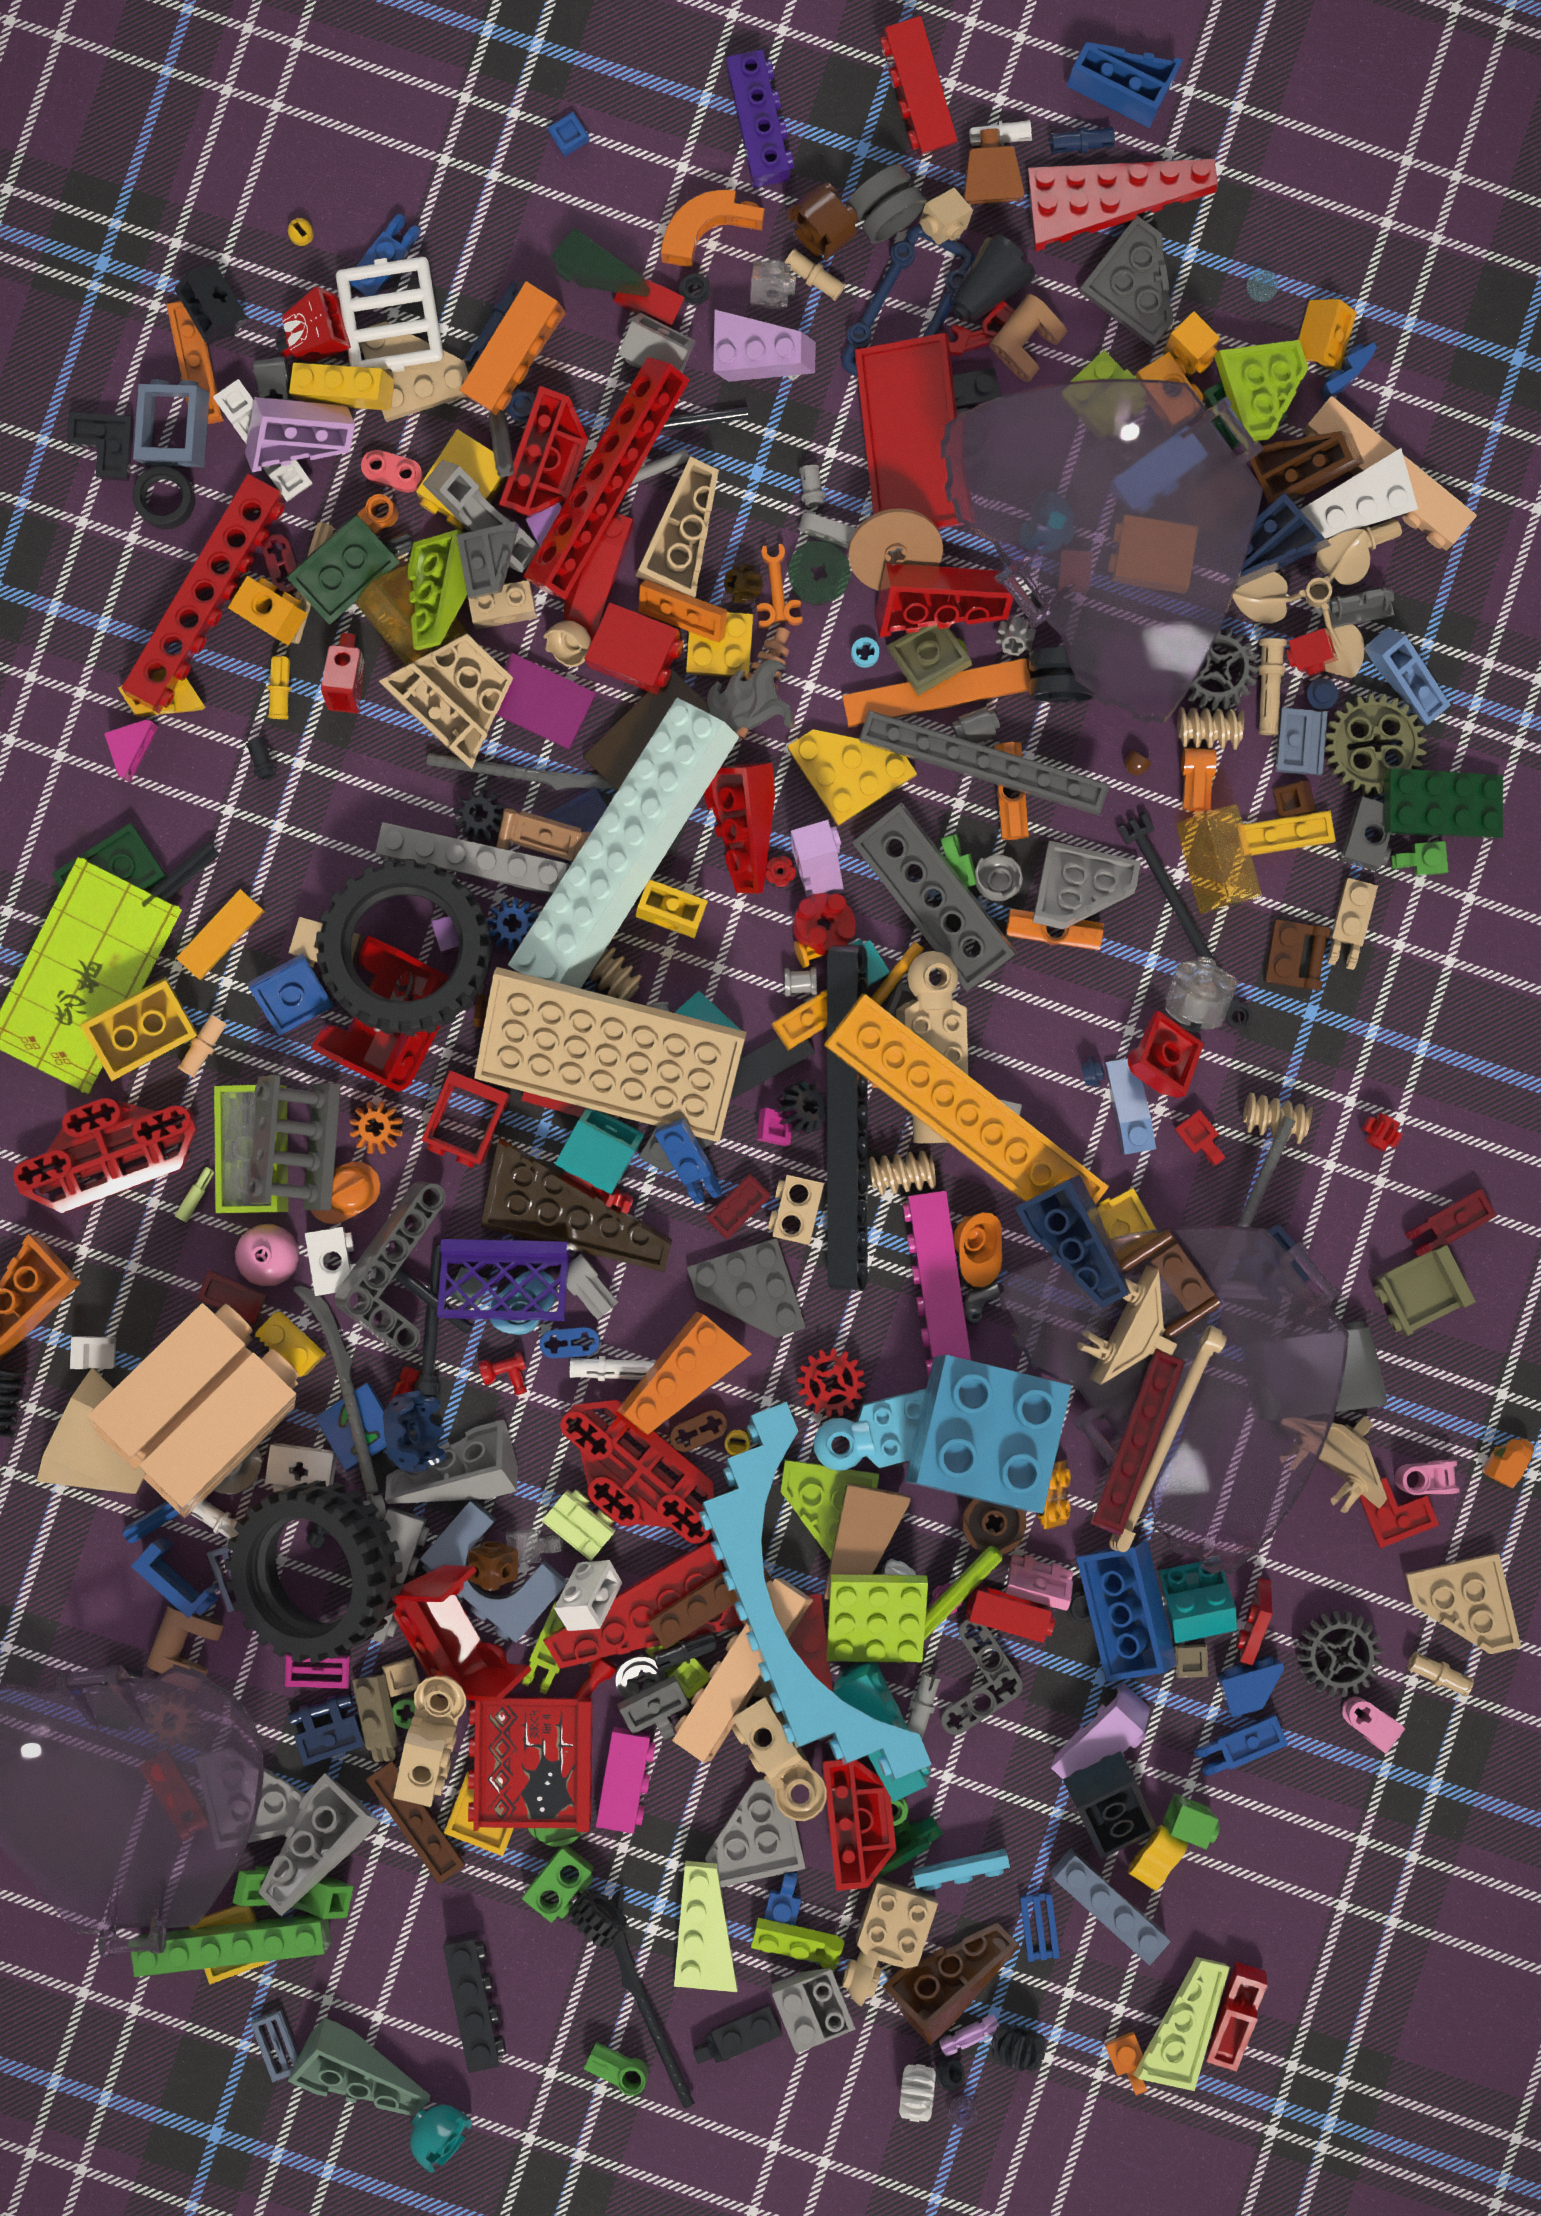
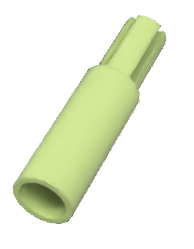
(194, 1195)

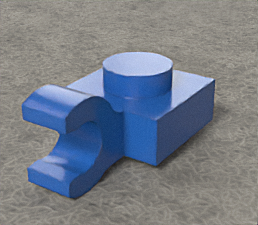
(782, 1904)

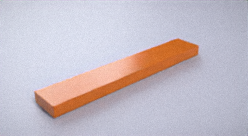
(959, 689)

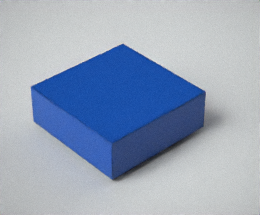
(568, 134)

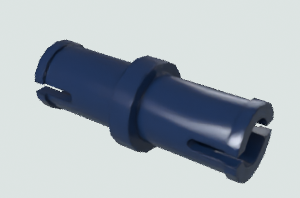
(1082, 140)

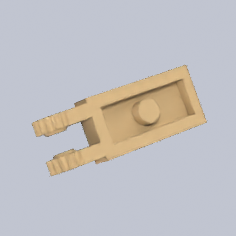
(1352, 920)

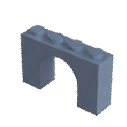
(509, 1612)

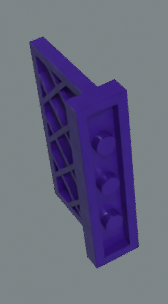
(503, 1253)

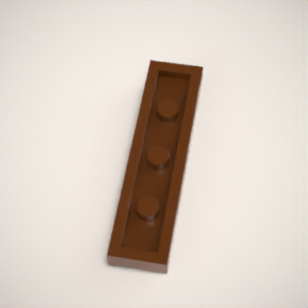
(694, 1610)
(417, 1826)

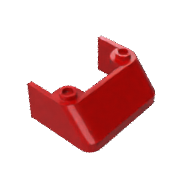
(446, 1638)

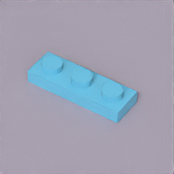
(961, 1869)

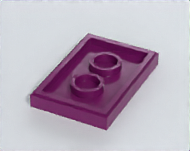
(544, 702)

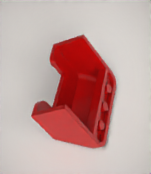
(378, 1055)

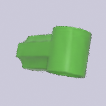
(613, 2066)

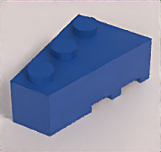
(1123, 80)

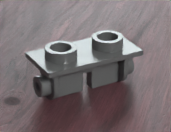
(1361, 607)

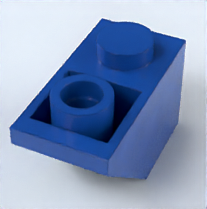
(1249, 1687)

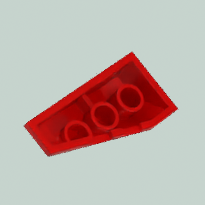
(595, 583)

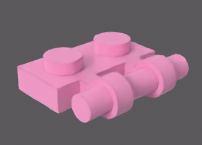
(1039, 1582)

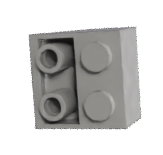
(812, 2008)

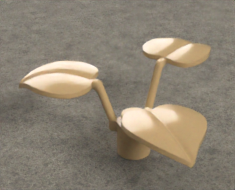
(1345, 561)

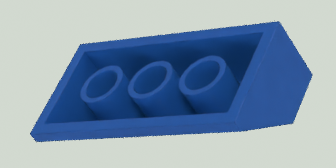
(1127, 1612)

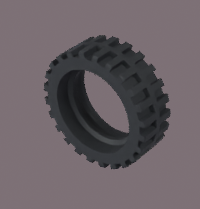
(356, 900)
(261, 1592)

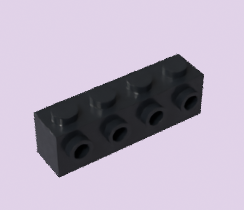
(473, 2001)

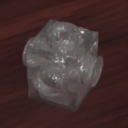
(771, 284)

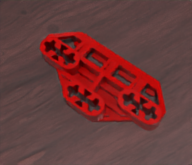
(100, 1148)
(634, 1476)

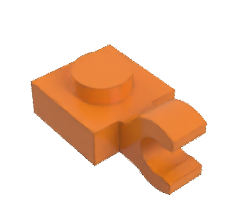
(1125, 2057)

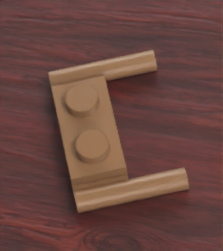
(540, 834)

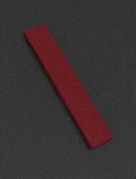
(1137, 1442)

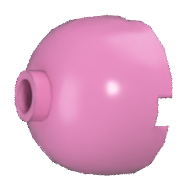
(281, 1252)

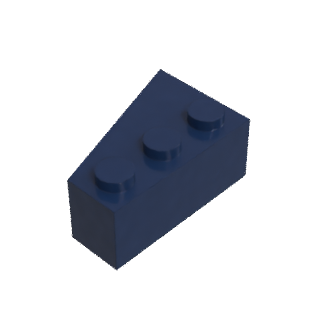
(1280, 538)

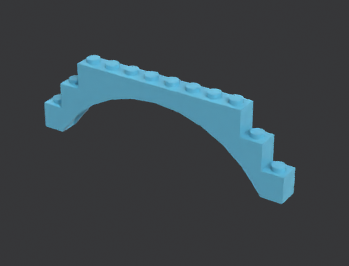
(805, 1702)

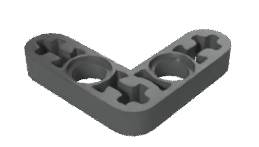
(993, 1674)

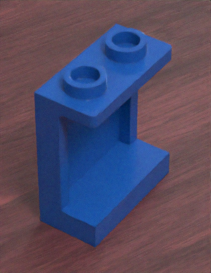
(170, 1583)

